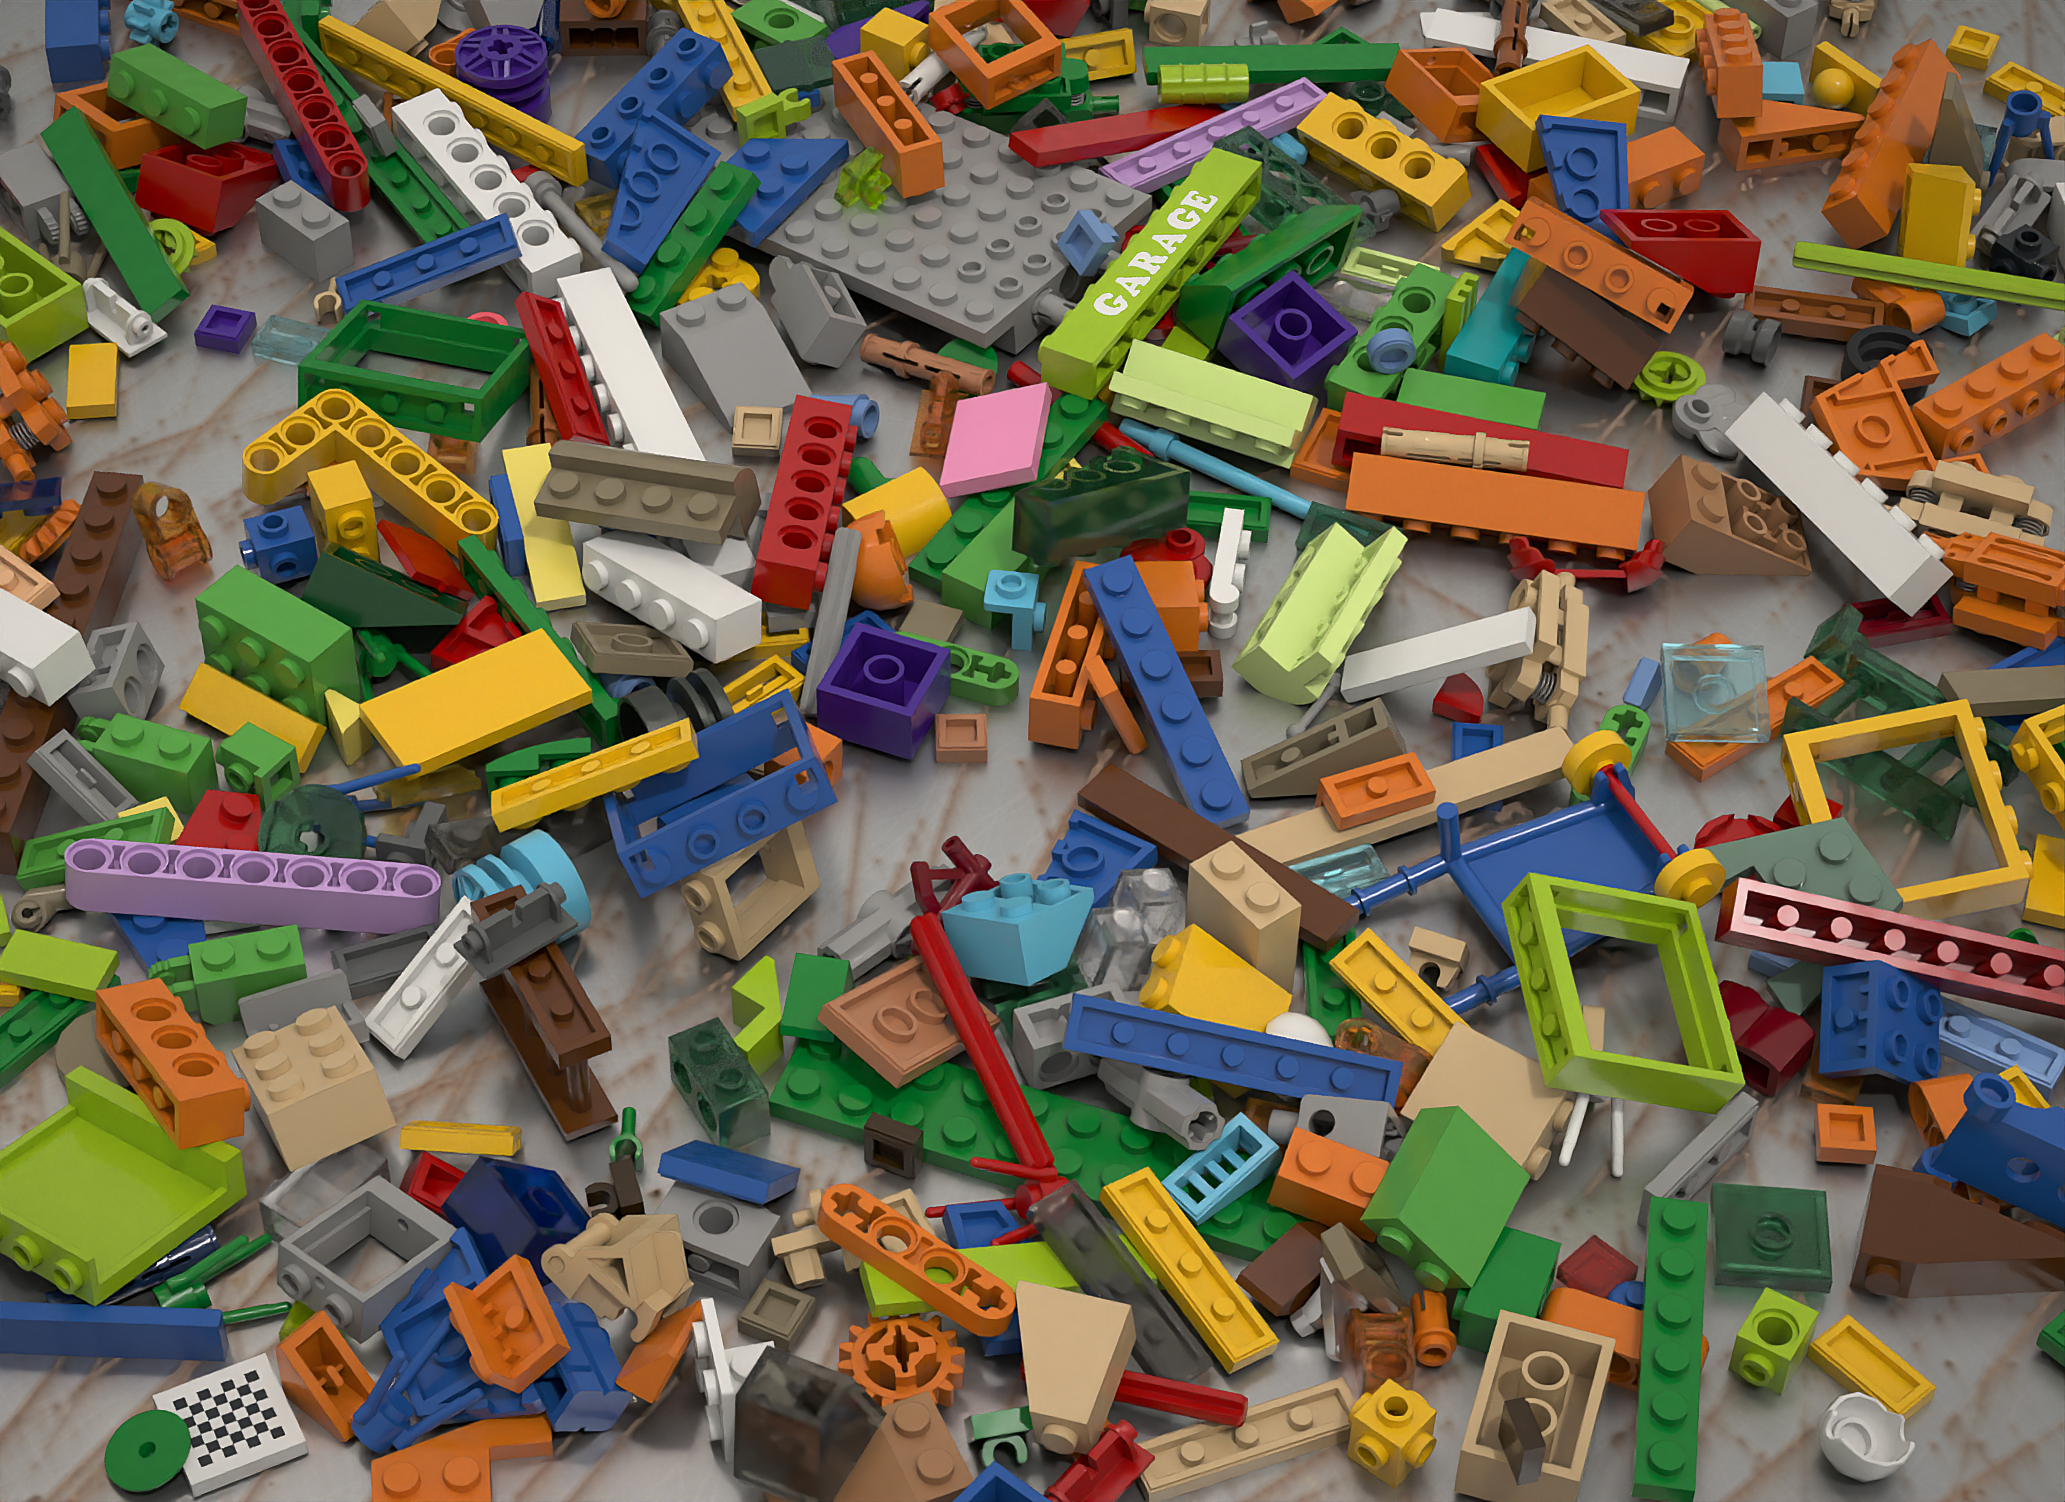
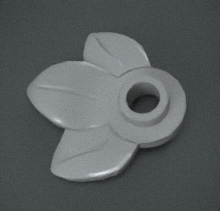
(1708, 417)

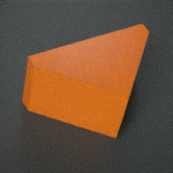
(323, 1375)

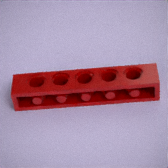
(805, 503)

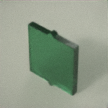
(796, 64)

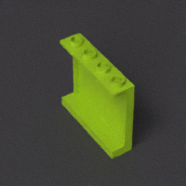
(107, 1190)

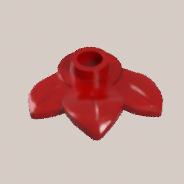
(1177, 545)

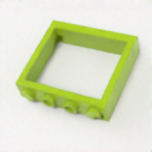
(1534, 924)

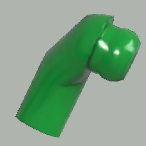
(865, 475)

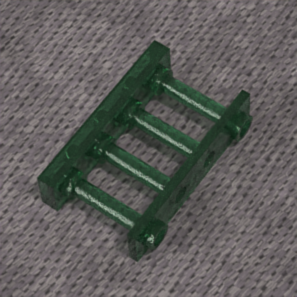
(1895, 781)

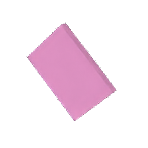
(996, 440)

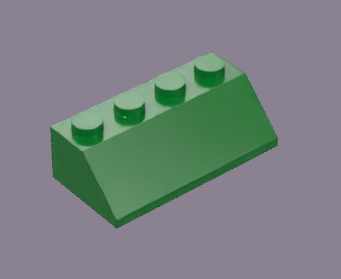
(1308, 243)

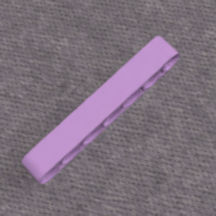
(250, 886)

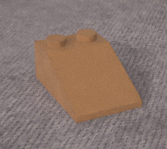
(907, 1459)

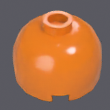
(880, 566)

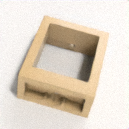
(788, 884)

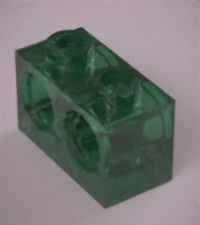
(719, 1085)

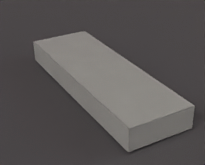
(1704, 1155)

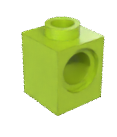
(1773, 1341)

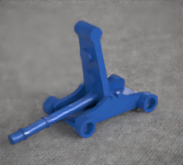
(1992, 1135)

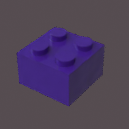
(1287, 335)
(883, 690)

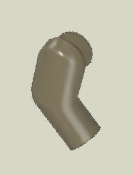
(39, 906)

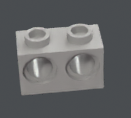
(123, 676)
(1040, 1035)

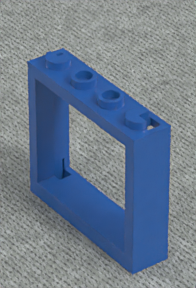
(732, 821)

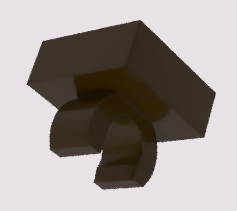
(622, 1196)

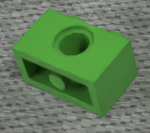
(773, 22)

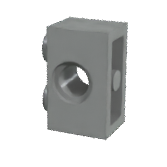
(723, 1238)

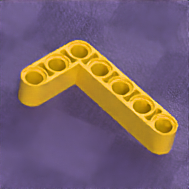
(395, 468)

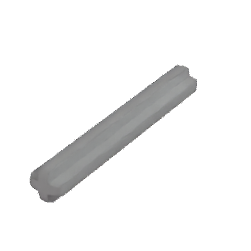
(831, 614)

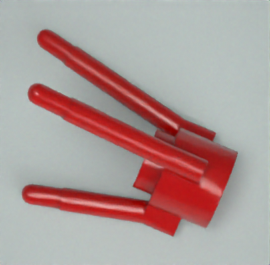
(1040, 1184)

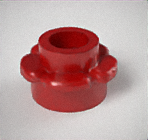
(950, 99)

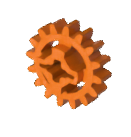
(925, 1352)

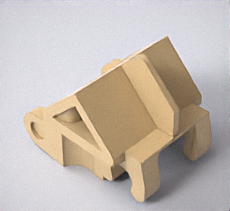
(624, 1266)

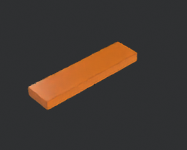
(1806, 681)

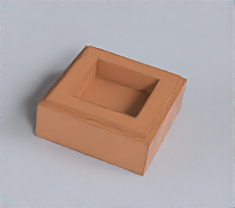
(961, 738)

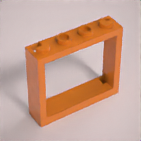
(1600, 264)

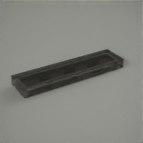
(1110, 1272)

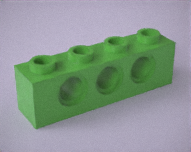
(1415, 307)

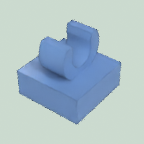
(1087, 242)

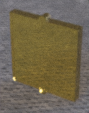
(433, 785)

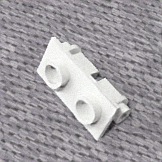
(118, 319)

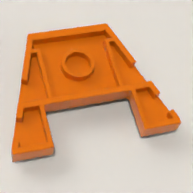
(1874, 423)
(459, 1462)

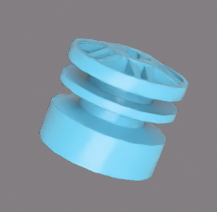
(527, 862)

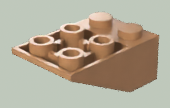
(1725, 524)

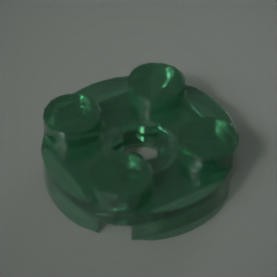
(310, 806)

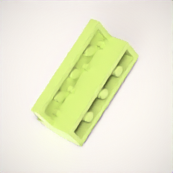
(1213, 403)
(1318, 614)

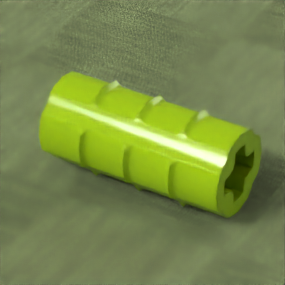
(1202, 83)

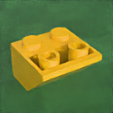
(1938, 214)

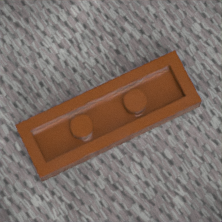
(1814, 313)

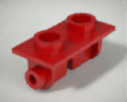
(1105, 1469)

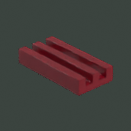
(1899, 625)

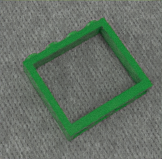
(427, 336)

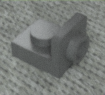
(412, 847)

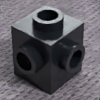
(2025, 254)

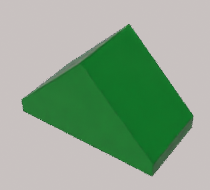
(812, 984)

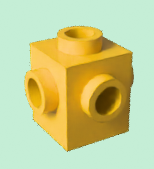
(1391, 1432)

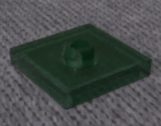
(1770, 1238)

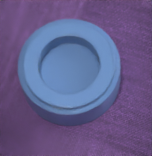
(1391, 350)

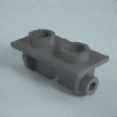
(516, 933)

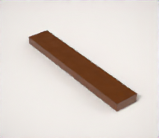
(1187, 836)

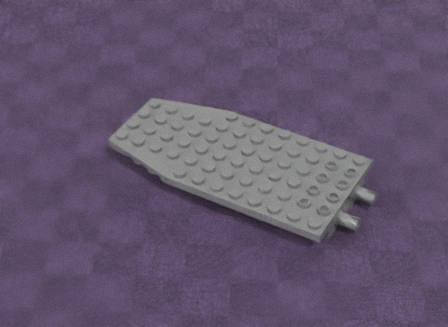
(961, 255)

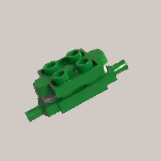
(1066, 92)

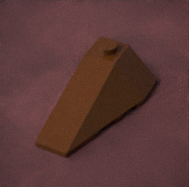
(1934, 1243)

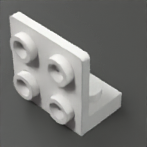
(720, 1375)

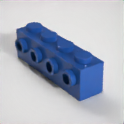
(672, 82)

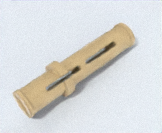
(1455, 449)

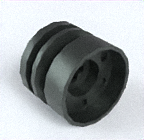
(695, 697)

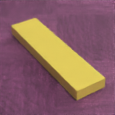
(547, 541)

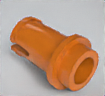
(1432, 1338)

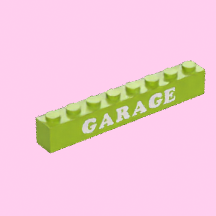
(1150, 273)

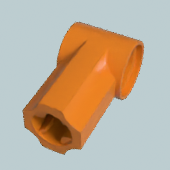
(1903, 305)

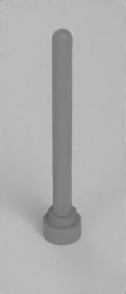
(548, 195)

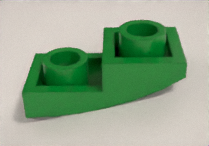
(534, 761)

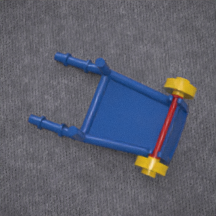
(1592, 842)

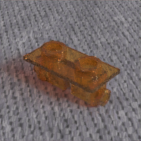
(936, 416)

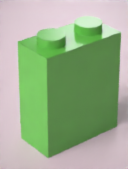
(1445, 1198)

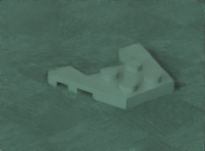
(1813, 859)

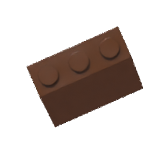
(1581, 325)

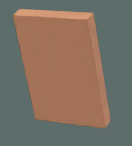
(897, 1023)

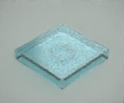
(1714, 693)

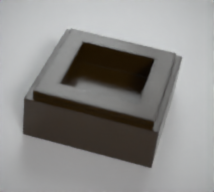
(893, 1145)
(1521, 1440)

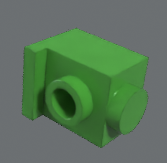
(259, 764)

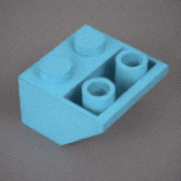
(1018, 928)

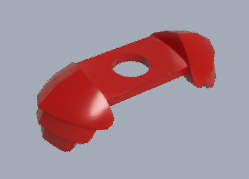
(1633, 575)

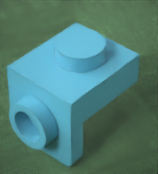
(1017, 595)

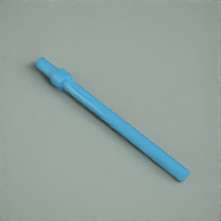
(1168, 445)

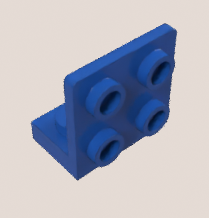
(1879, 1023)

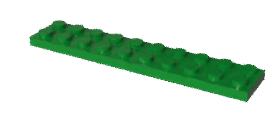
(838, 1091)

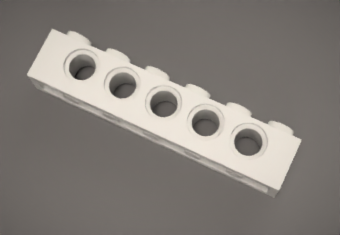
(484, 187)

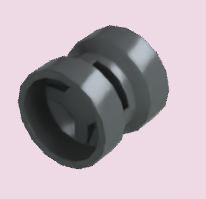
(1752, 336)

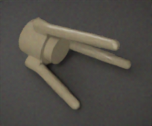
(69, 260)

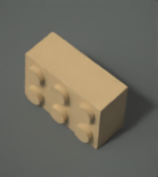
(313, 1087)
(1563, 1380)

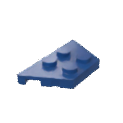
(787, 175)
(448, 1369)

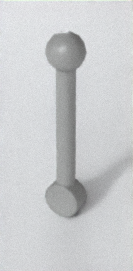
(1331, 688)

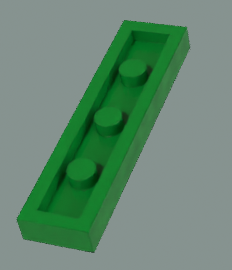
(691, 241)

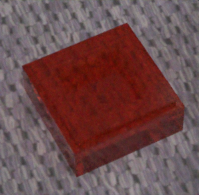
(1596, 1268)

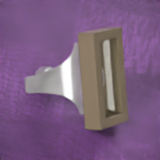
(1349, 1279)

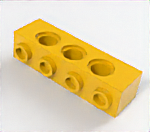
(1380, 157)

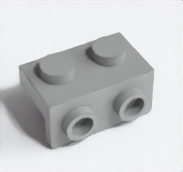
(284, 1004)

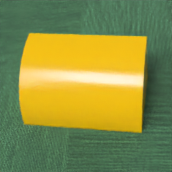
(910, 503)

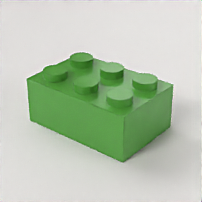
(276, 643)

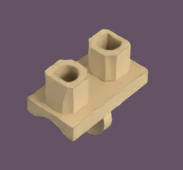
(803, 1249)

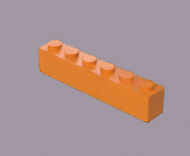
(1894, 133)
(1496, 505)

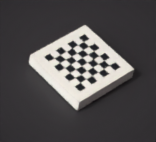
(235, 1423)

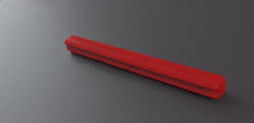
(980, 1042)

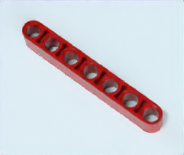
(305, 103)

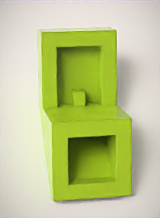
(759, 1014)

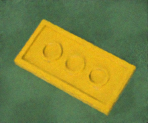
(475, 703)

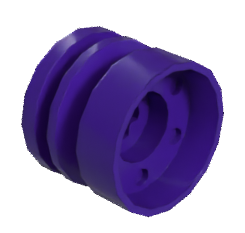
(508, 66)

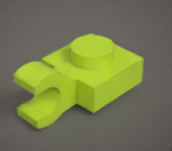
(770, 115)

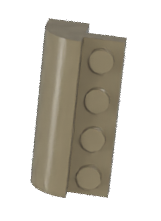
(648, 492)

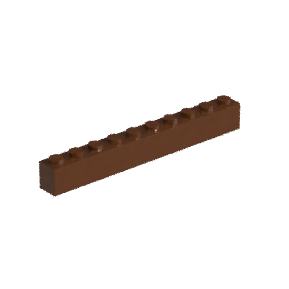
(90, 589)

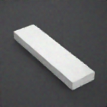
(1438, 654)

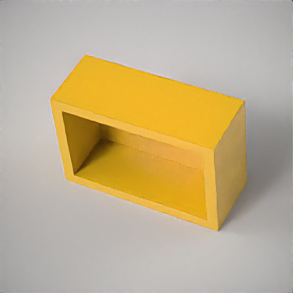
(1565, 85)

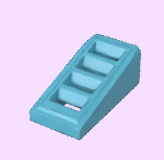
(1236, 1134)

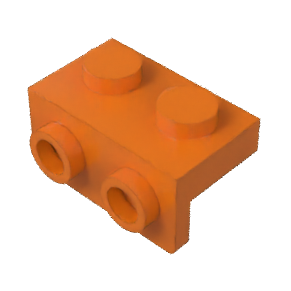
(508, 1326)

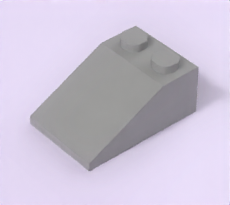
(730, 353)

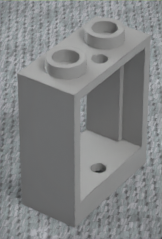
(370, 1210)

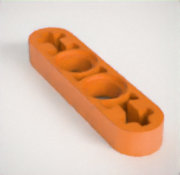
(909, 1266)

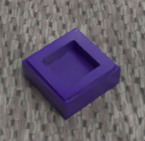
(225, 329)

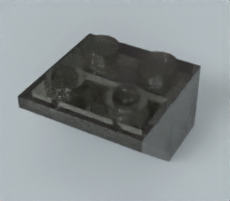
(800, 1427)

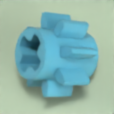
(151, 21)

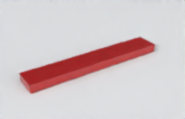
(1106, 135)

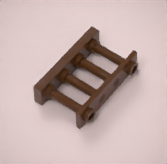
(550, 1028)

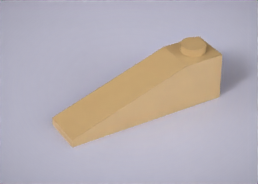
(401, 23)

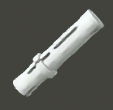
(933, 69)

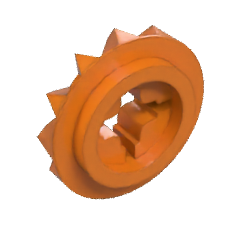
(50, 532)

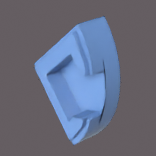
(1643, 684)

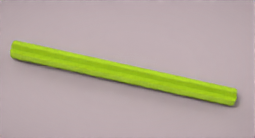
(1929, 275)

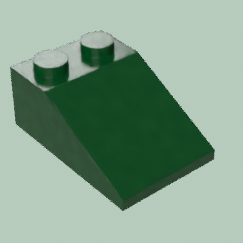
(374, 595)

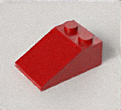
(204, 186)
(1697, 245)

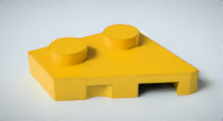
(1482, 240)

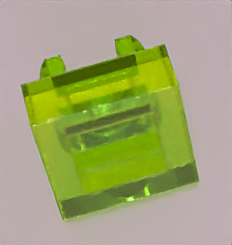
(863, 180)

